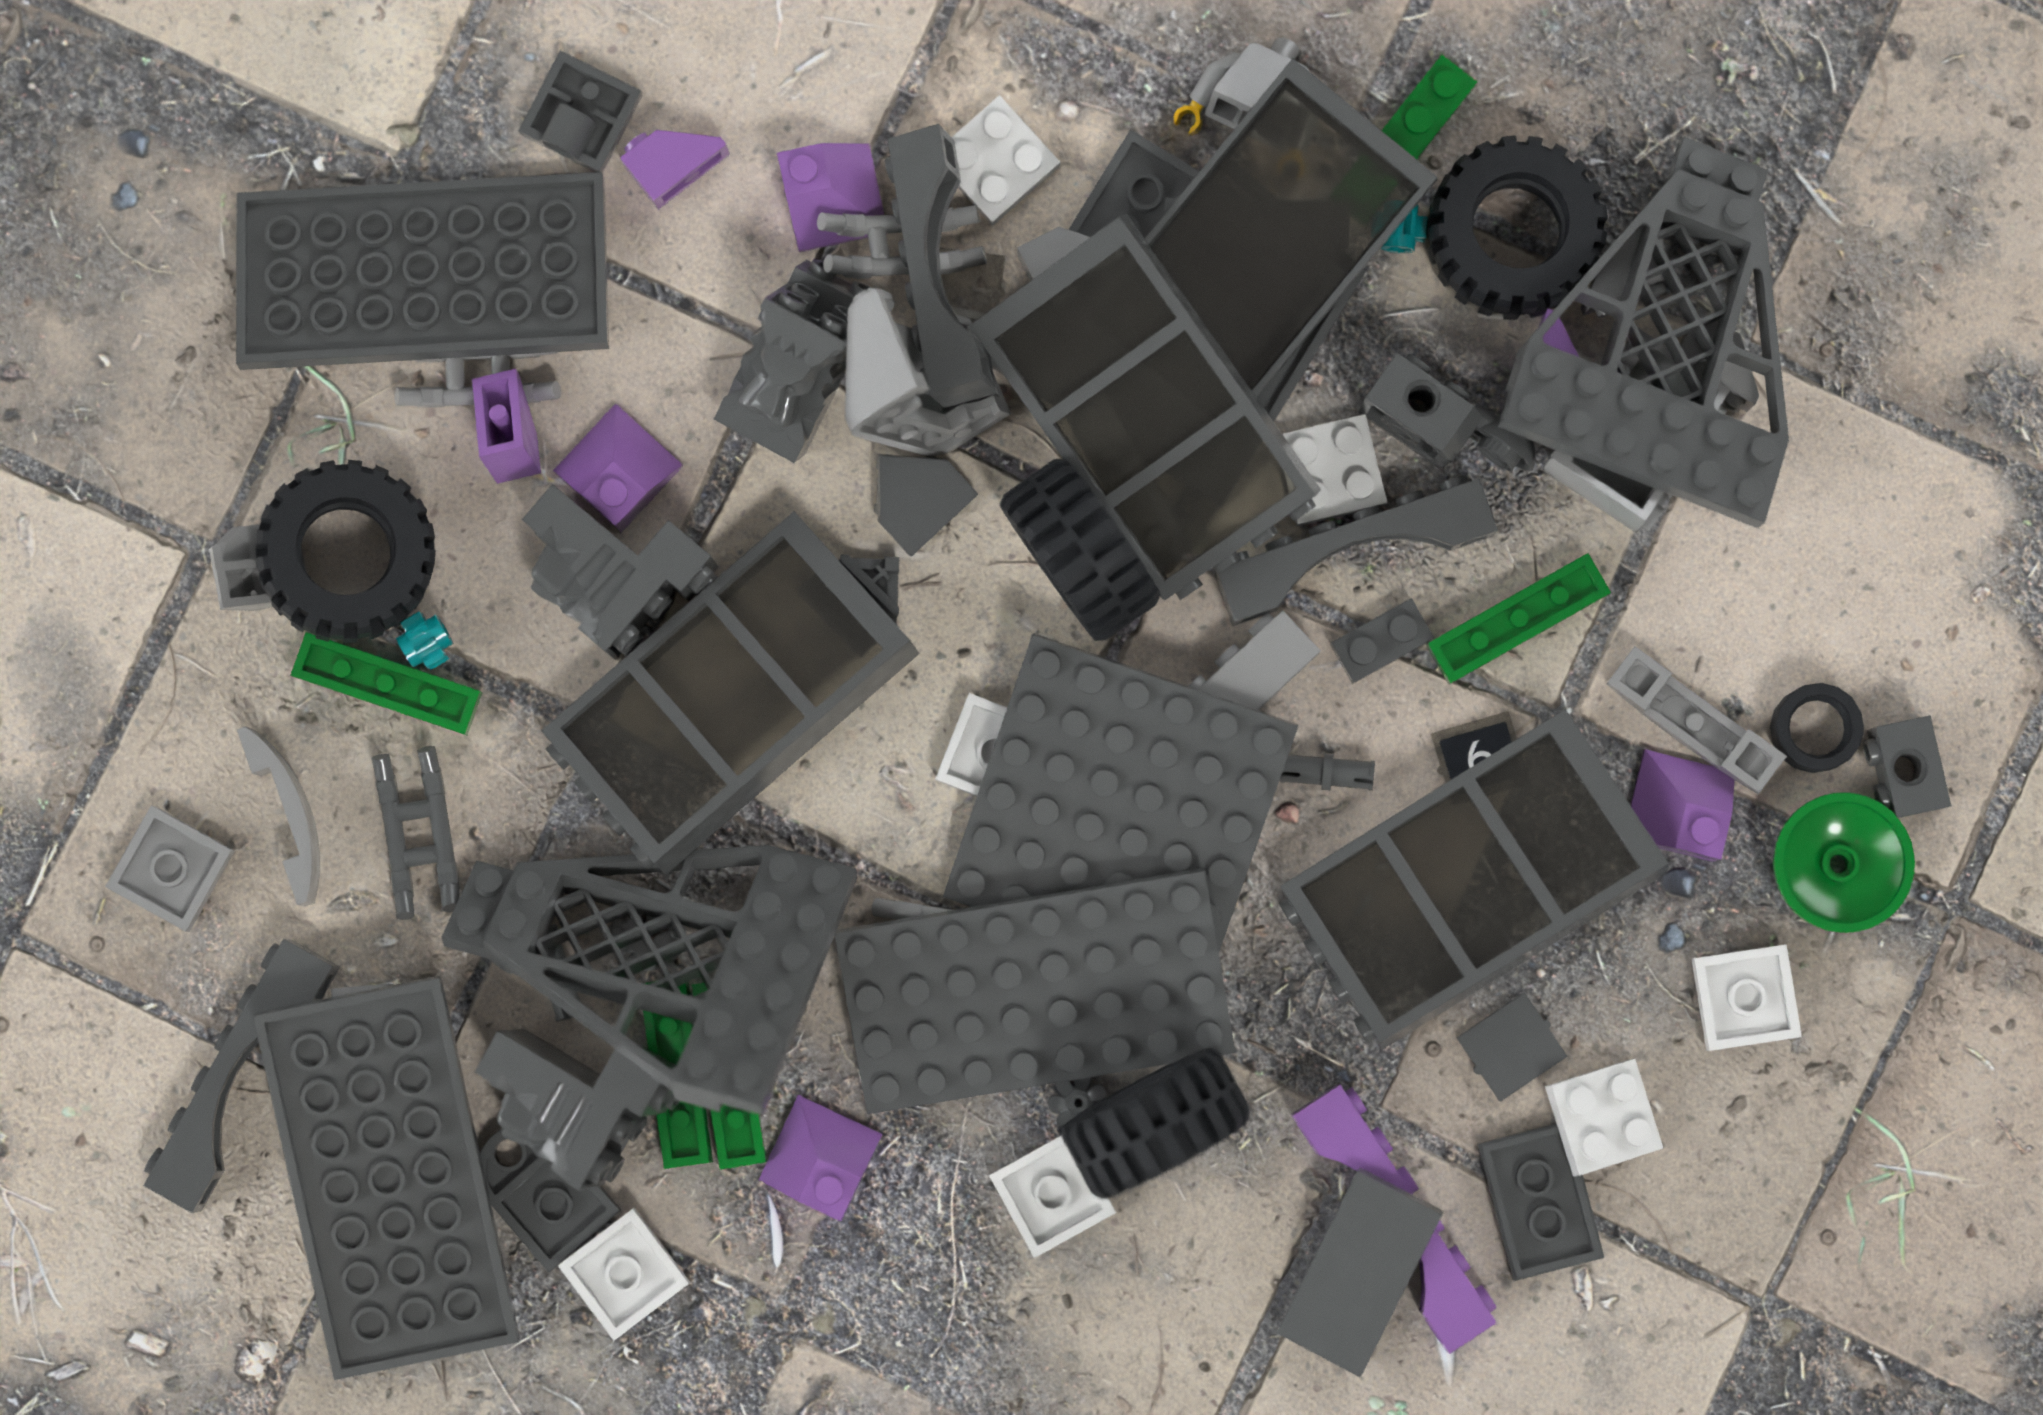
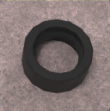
(1851, 720)

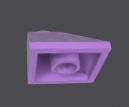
(828, 180)
(618, 468)
(1684, 805)
(820, 1157)

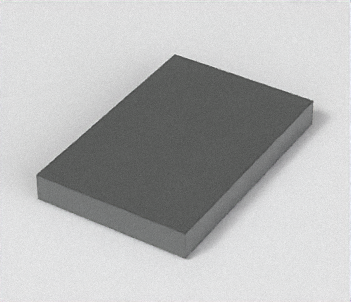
(1539, 1203)

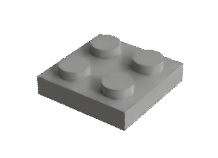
(170, 868)

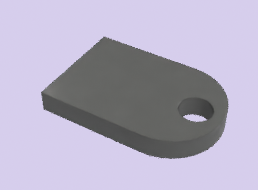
(542, 1205)

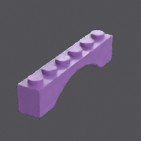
(1447, 1297)

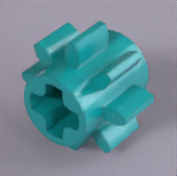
(1411, 230)
(424, 640)

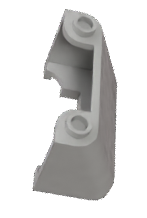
(888, 392)

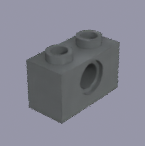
(1918, 743)

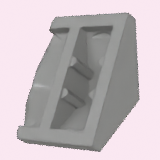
(236, 571)

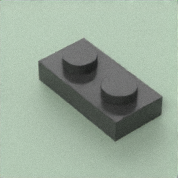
(1382, 641)

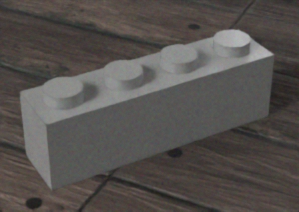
(1261, 666)

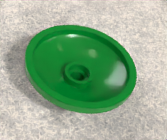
(1875, 856)

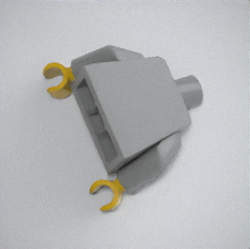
(1236, 83)

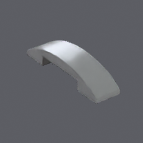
(1695, 722)
(303, 869)

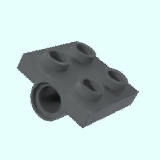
(580, 112)

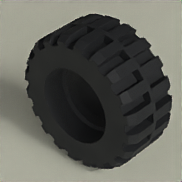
(1530, 169)
(358, 490)
(1080, 549)
(1156, 1123)

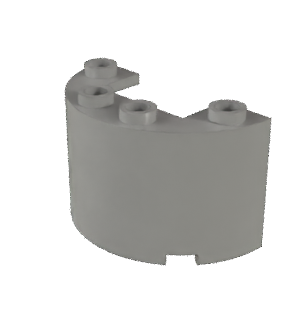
(1619, 496)

